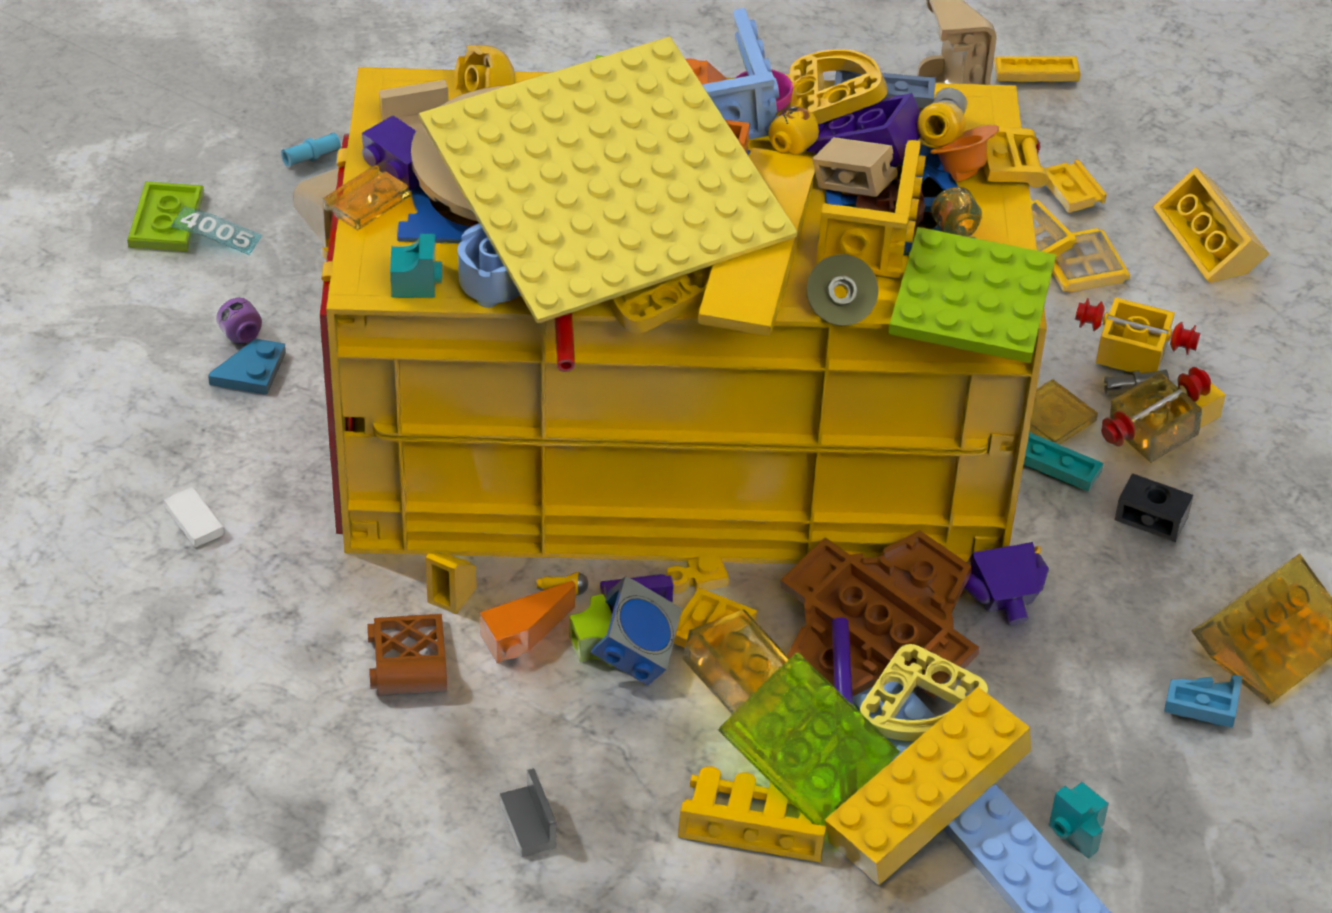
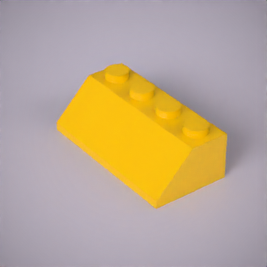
(1210, 228)

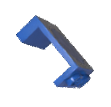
(639, 631)

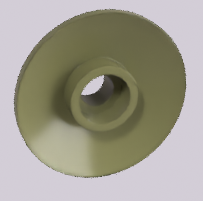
(854, 277)

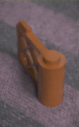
(411, 670)

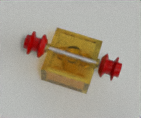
(1157, 413)

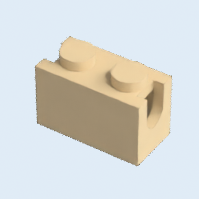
(854, 166)

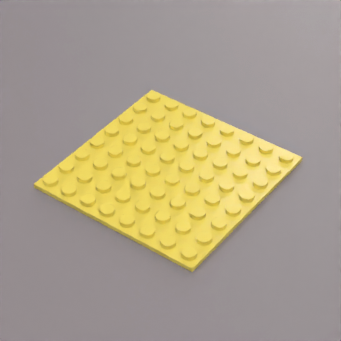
(605, 178)

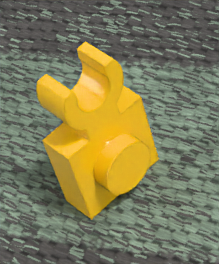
(701, 572)

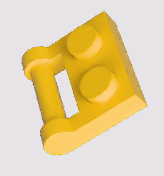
(1004, 161)

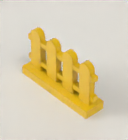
(745, 828)

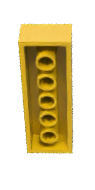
(928, 785)

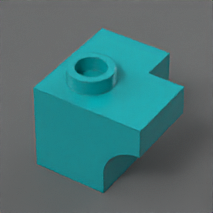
(415, 269)
(1079, 817)

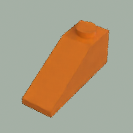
(525, 621)

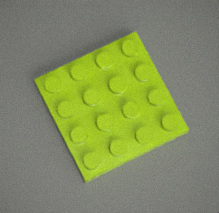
(972, 294)

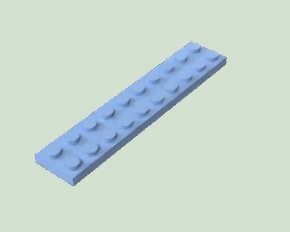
(1005, 843)

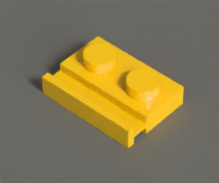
(1074, 186)

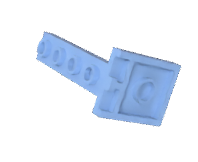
(753, 96)

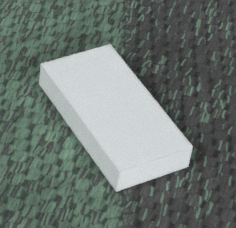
(193, 517)

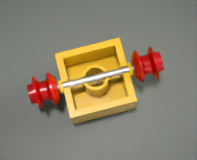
(1135, 334)

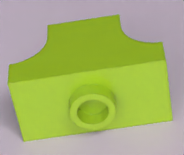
(589, 628)

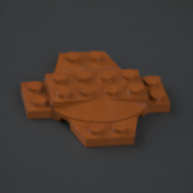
(888, 603)

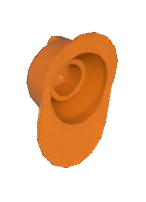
(966, 153)

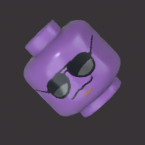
(239, 320)

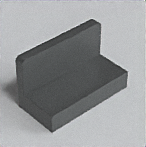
(530, 817)

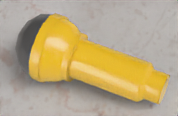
(579, 579)

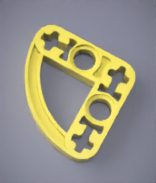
(910, 677)

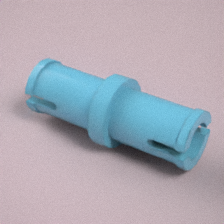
(310, 149)

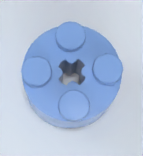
(482, 271)

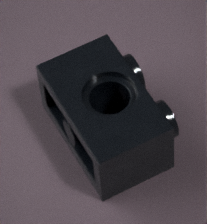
(1153, 507)

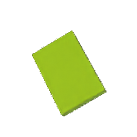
(157, 211)

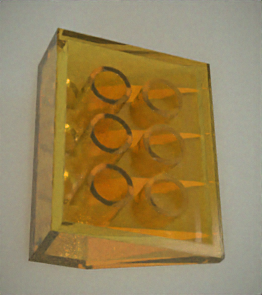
(1272, 630)

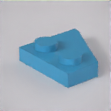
(251, 367)
(1204, 699)

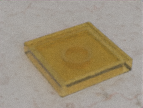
(1059, 413)

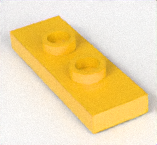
(1036, 68)

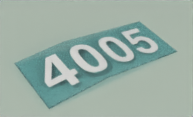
(217, 229)

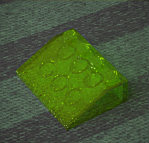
(808, 739)

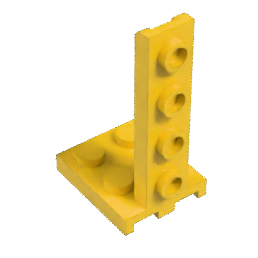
(873, 234)

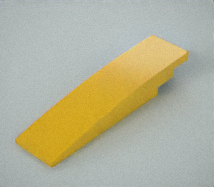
(750, 288)

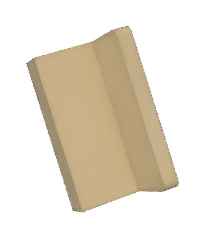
(411, 100)

